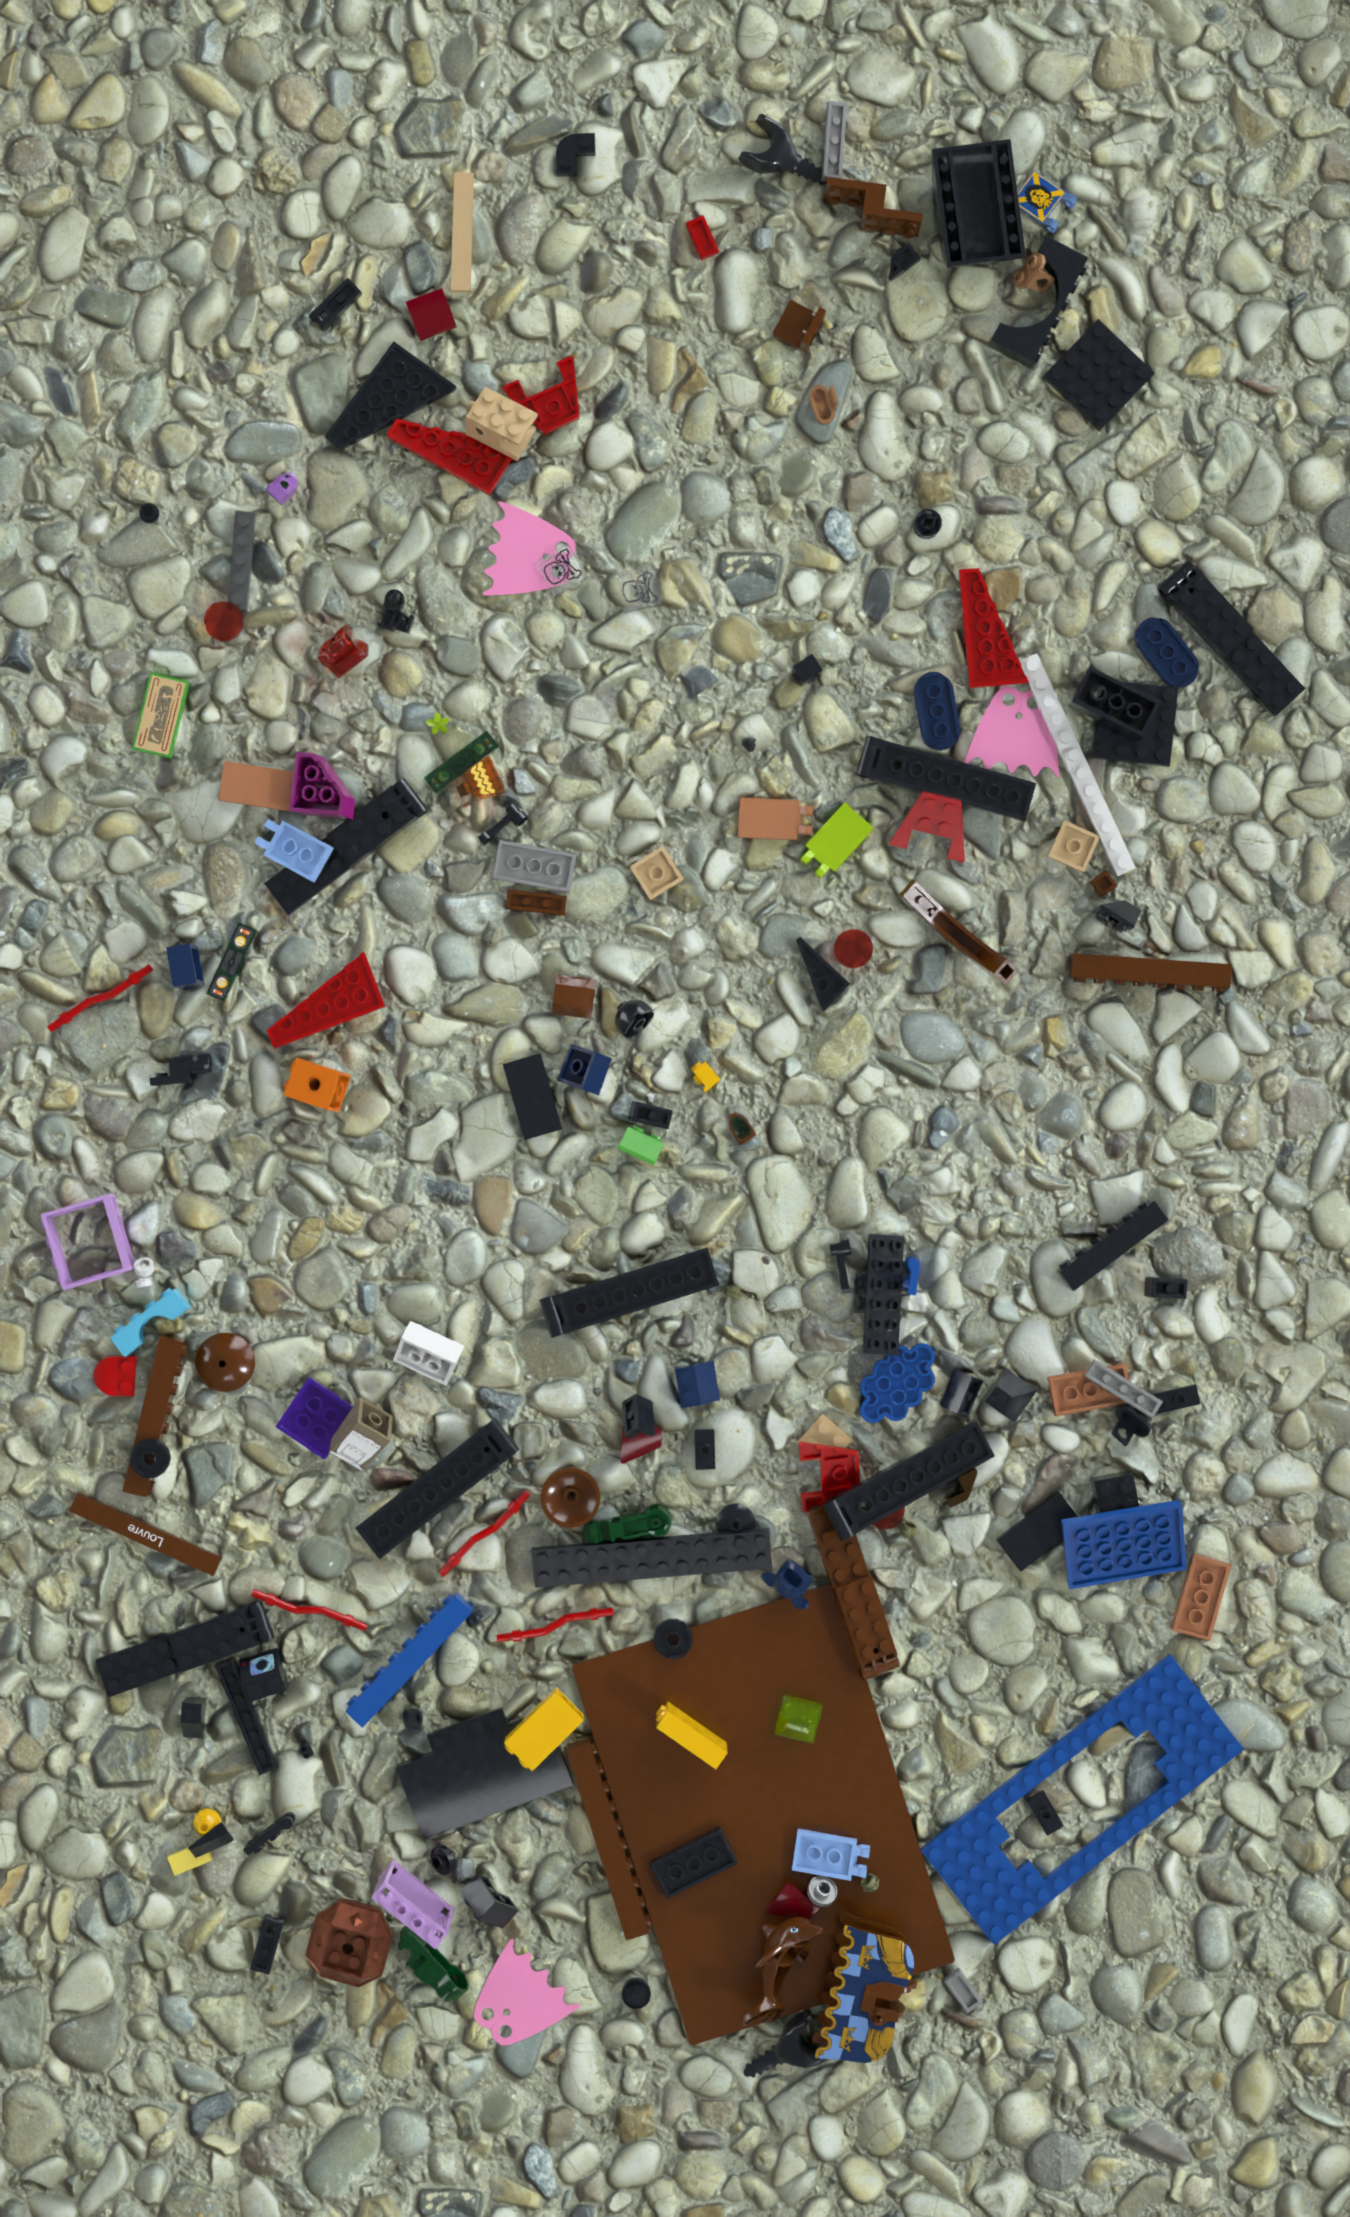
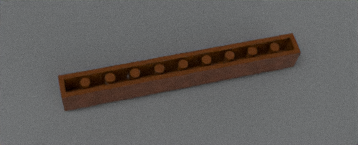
(608, 1839)

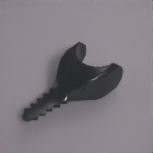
(780, 155)
(789, 2048)

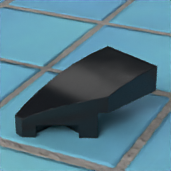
(902, 261)

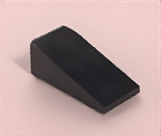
(650, 1115)
(1165, 1287)
(211, 1840)

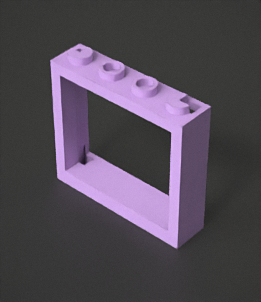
(118, 1230)
(413, 1904)

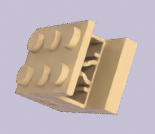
(500, 423)

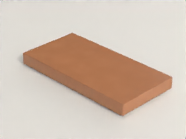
(256, 786)
(1077, 1393)
(1201, 1597)

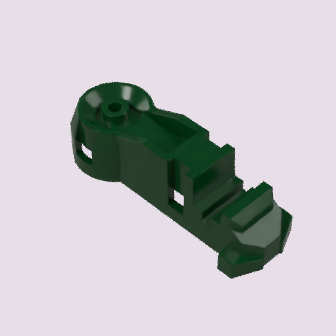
(630, 1525)
(433, 1967)

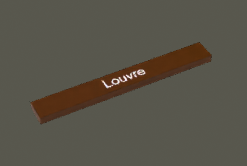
(145, 1534)

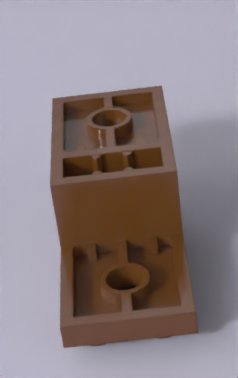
(874, 215)

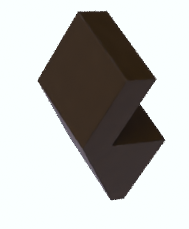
(966, 1481)

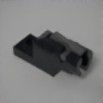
(183, 1067)

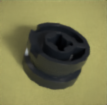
(927, 532)

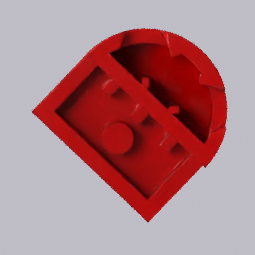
(116, 1375)

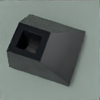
(1119, 913)

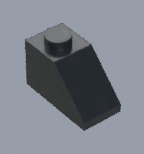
(193, 1717)

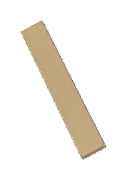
(462, 232)

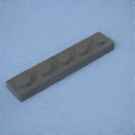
(241, 559)

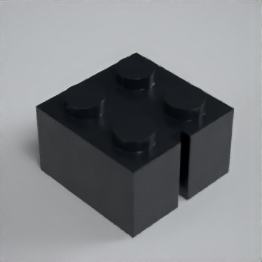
(1114, 1492)

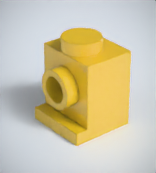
(704, 1075)

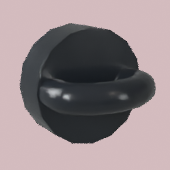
(412, 1718)

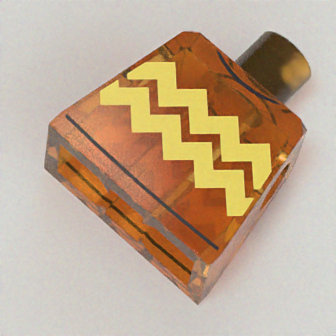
(481, 781)

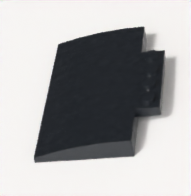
(474, 1774)

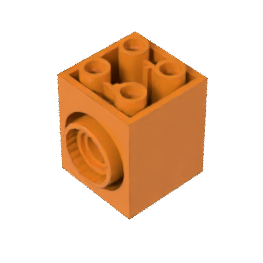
(305, 1082)

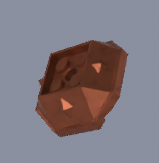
(354, 1924)

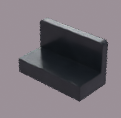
(961, 1393)
(638, 1416)

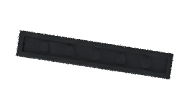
(246, 1716)

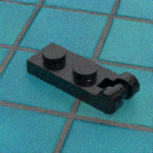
(335, 304)
(270, 1833)
(267, 1944)

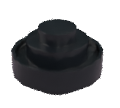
(442, 1859)
(636, 1993)

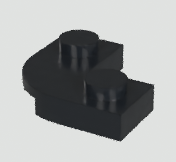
(569, 148)

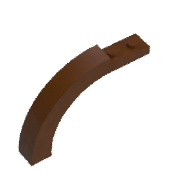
(957, 934)

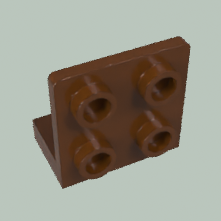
(799, 325)

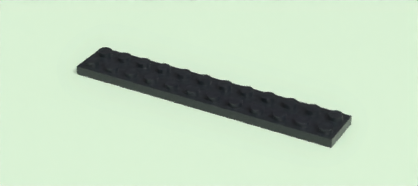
(652, 1557)

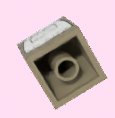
(362, 1434)

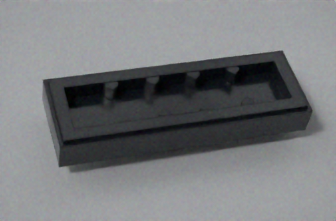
(1177, 1399)

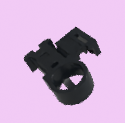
(396, 618)

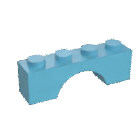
(131, 1336)

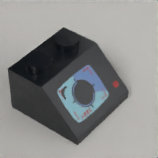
(263, 1675)

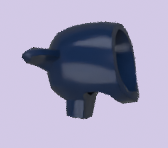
(790, 1582)

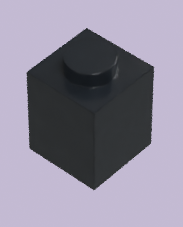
(806, 670)

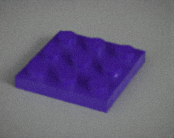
(314, 1417)

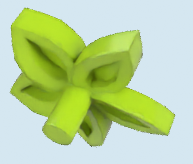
(437, 723)

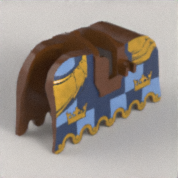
(867, 1982)

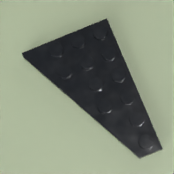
(391, 392)

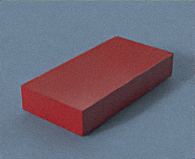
(702, 237)

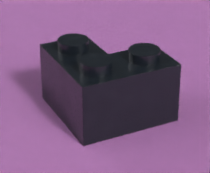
(488, 1903)

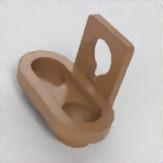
(1031, 272)
(823, 403)

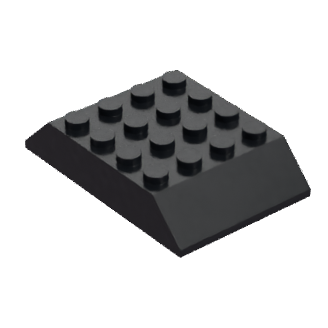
(977, 203)

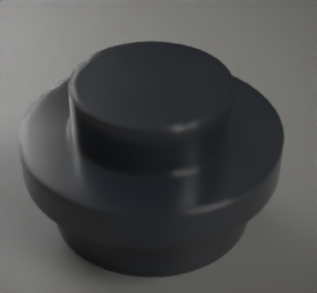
(149, 513)

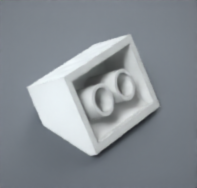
(428, 1353)

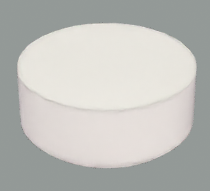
(143, 1267)

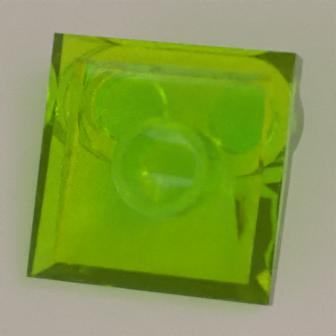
(798, 1719)

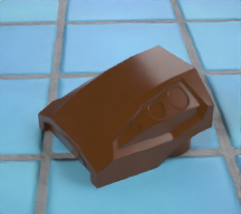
(573, 996)

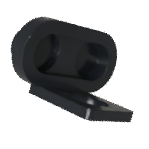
(1131, 1422)

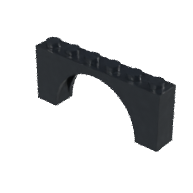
(1025, 342)

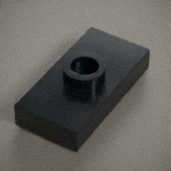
(704, 1449)
(1045, 1812)

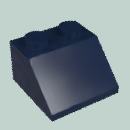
(584, 1069)
(697, 1384)

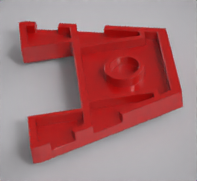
(555, 405)
(935, 816)
(837, 1471)

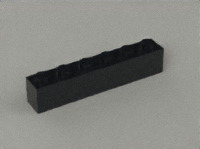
(1111, 1245)

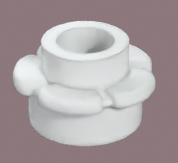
(143, 1282)

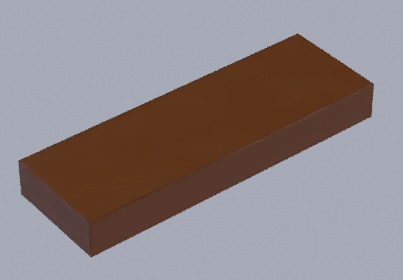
(536, 902)

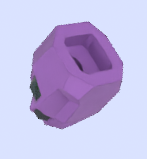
(283, 487)

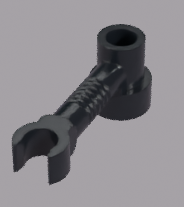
(513, 815)
(840, 1250)

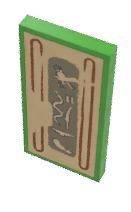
(160, 715)

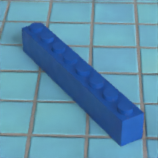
(409, 1659)

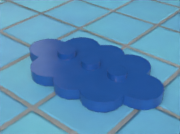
(897, 1383)

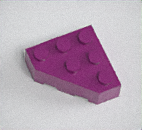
(319, 789)

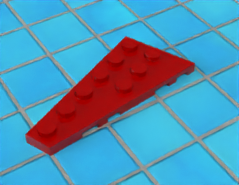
(453, 453)
(987, 644)
(339, 1000)

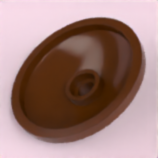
(238, 1359)
(568, 1511)

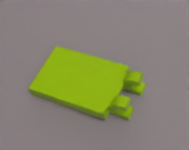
(836, 839)

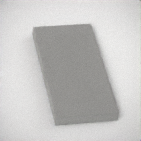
(534, 866)

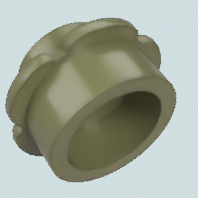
(733, 1292)
(907, 1529)
(870, 1883)

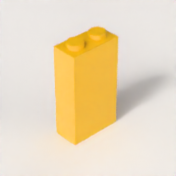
(543, 1729)
(691, 1735)

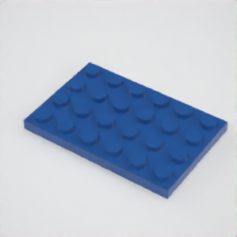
(1124, 1544)

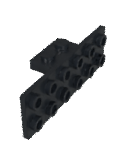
(880, 1294)

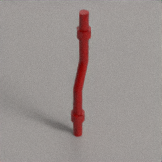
(66, 1017)
(455, 1558)
(271, 1599)
(518, 1635)

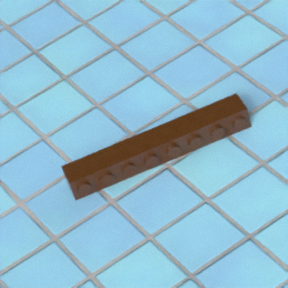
(1149, 971)
(157, 1406)

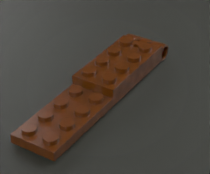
(855, 1598)

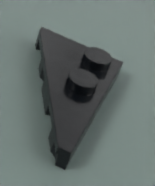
(825, 979)

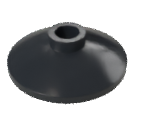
(733, 1513)

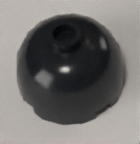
(632, 1016)

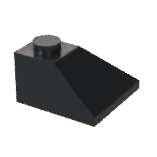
(1009, 1394)

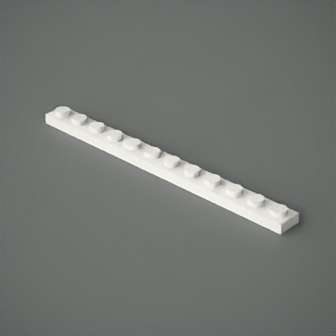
(1077, 765)

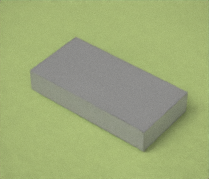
(963, 1990)

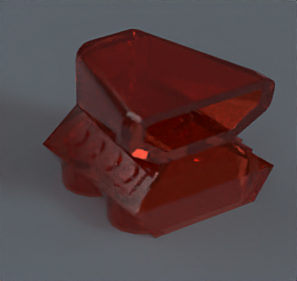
(342, 651)

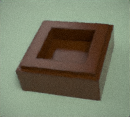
(1103, 884)

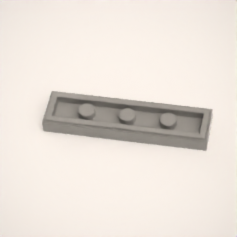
(834, 140)
(1123, 1388)

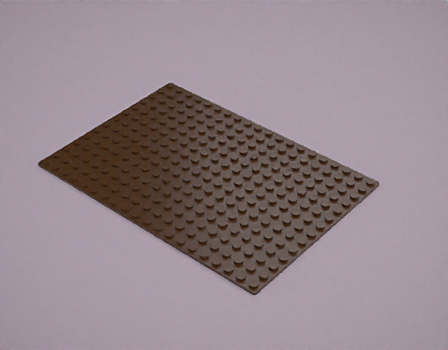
(759, 1798)

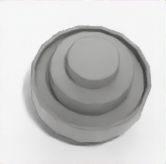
(822, 1891)

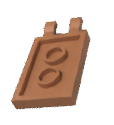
(772, 819)

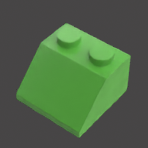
(641, 1145)

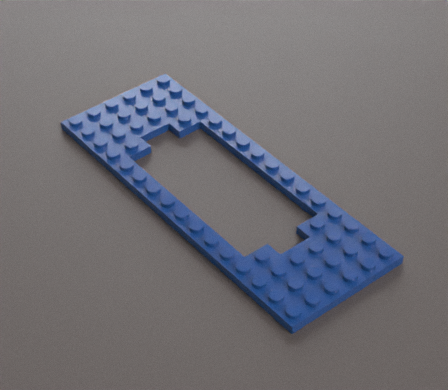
(969, 1849)

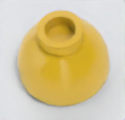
(205, 1821)

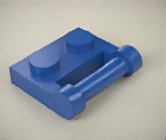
(910, 1281)

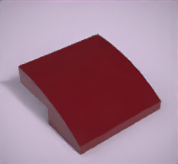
(431, 314)

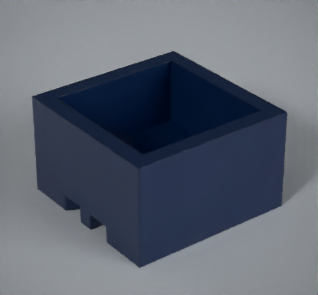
(185, 966)

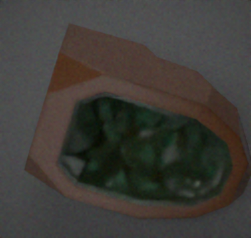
(740, 1128)

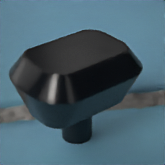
(749, 744)
(306, 1750)

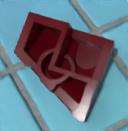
(639, 1445)
(792, 1903)

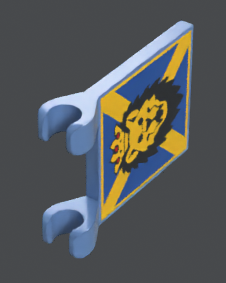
(1040, 197)

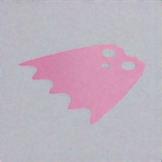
(521, 543)
(1014, 740)
(523, 1992)

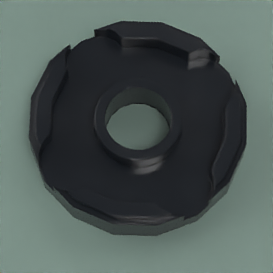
(161, 1454)
(677, 1627)

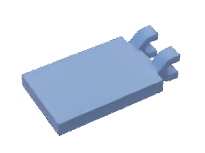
(295, 850)
(829, 1855)

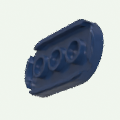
(1166, 652)
(936, 711)

